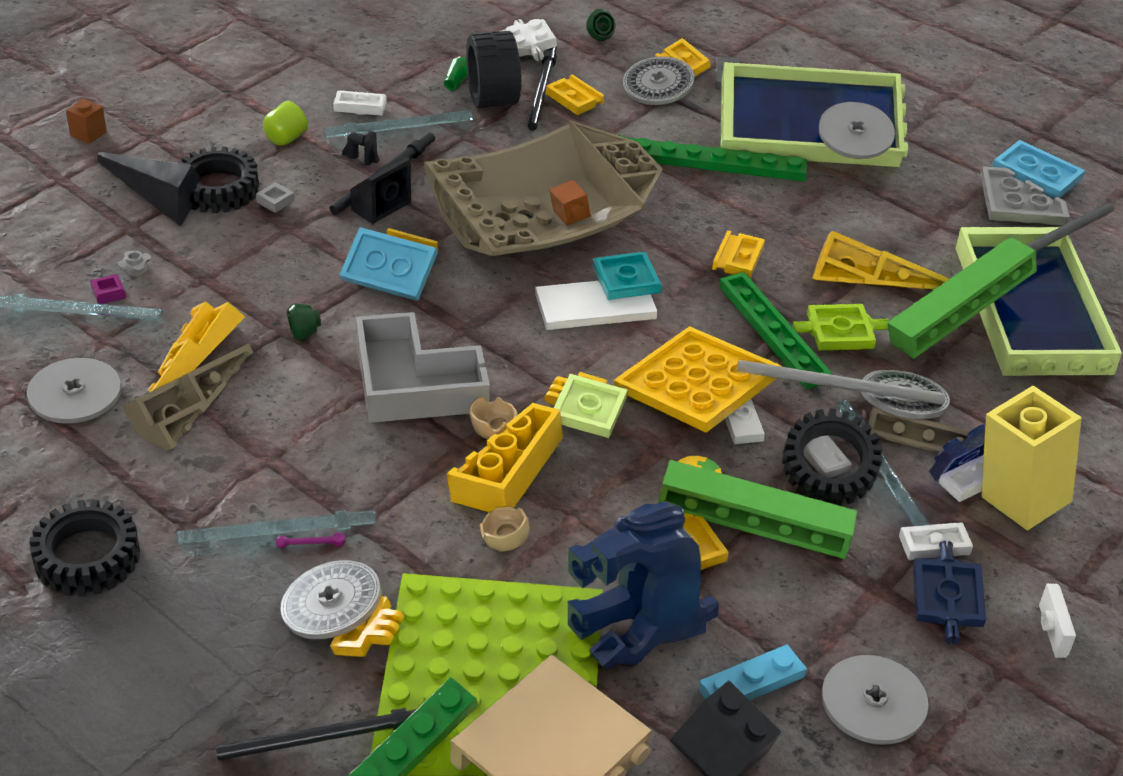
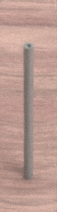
(840, 382)

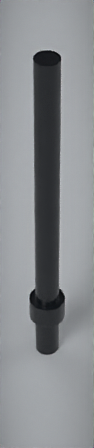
(548, 62)
(413, 149)
(314, 735)

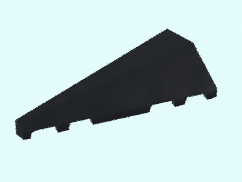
(158, 182)

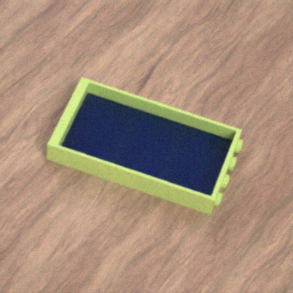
(782, 107)
(1048, 319)

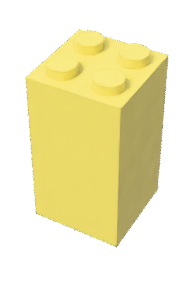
(1030, 457)

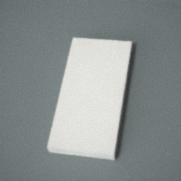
(587, 305)

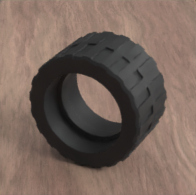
(493, 69)

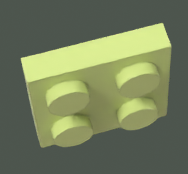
(590, 405)

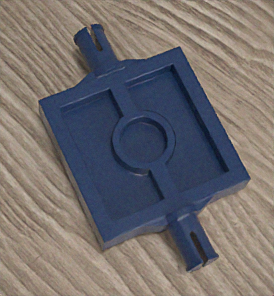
(949, 592)

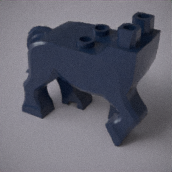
(655, 587)

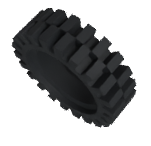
(226, 195)
(831, 425)
(93, 574)

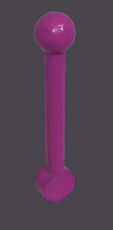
(337, 539)

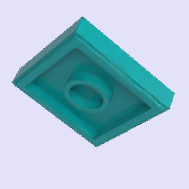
(626, 275)

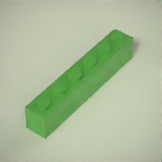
(962, 297)
(759, 509)

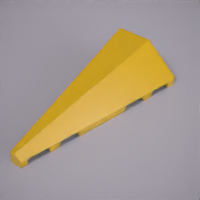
(855, 262)
(198, 340)

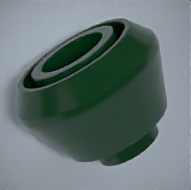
(600, 24)
(303, 321)

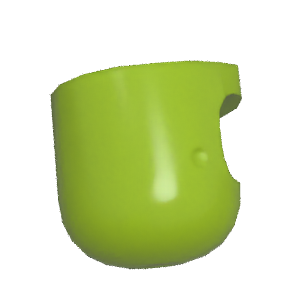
(285, 123)

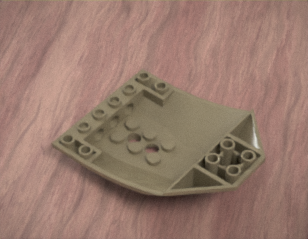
(490, 192)

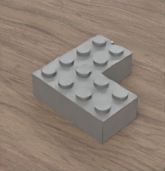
(414, 382)

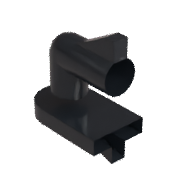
(369, 142)

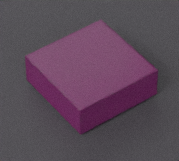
(107, 289)

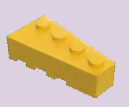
(509, 461)

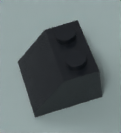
(383, 192)
(726, 734)

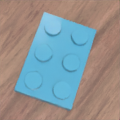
(1040, 168)
(388, 264)

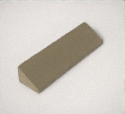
(914, 432)

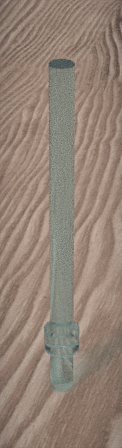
(397, 123)
(20, 303)
(891, 478)
(340, 519)

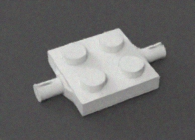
(532, 37)

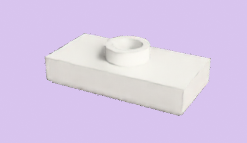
(359, 103)
(745, 425)
(826, 457)
(964, 480)
(1057, 621)

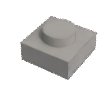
(275, 197)

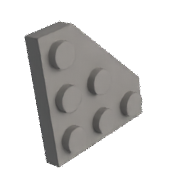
(1019, 201)

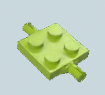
(841, 327)

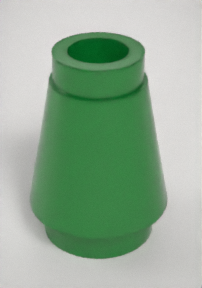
(456, 73)

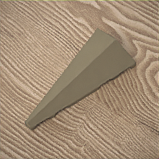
(172, 408)

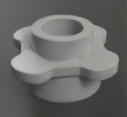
(134, 263)

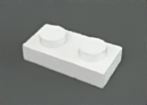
(925, 540)

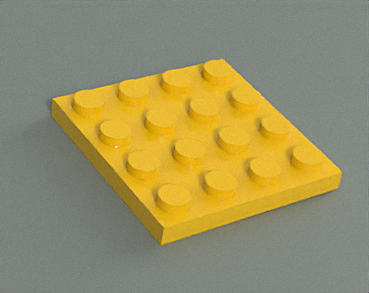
(694, 379)

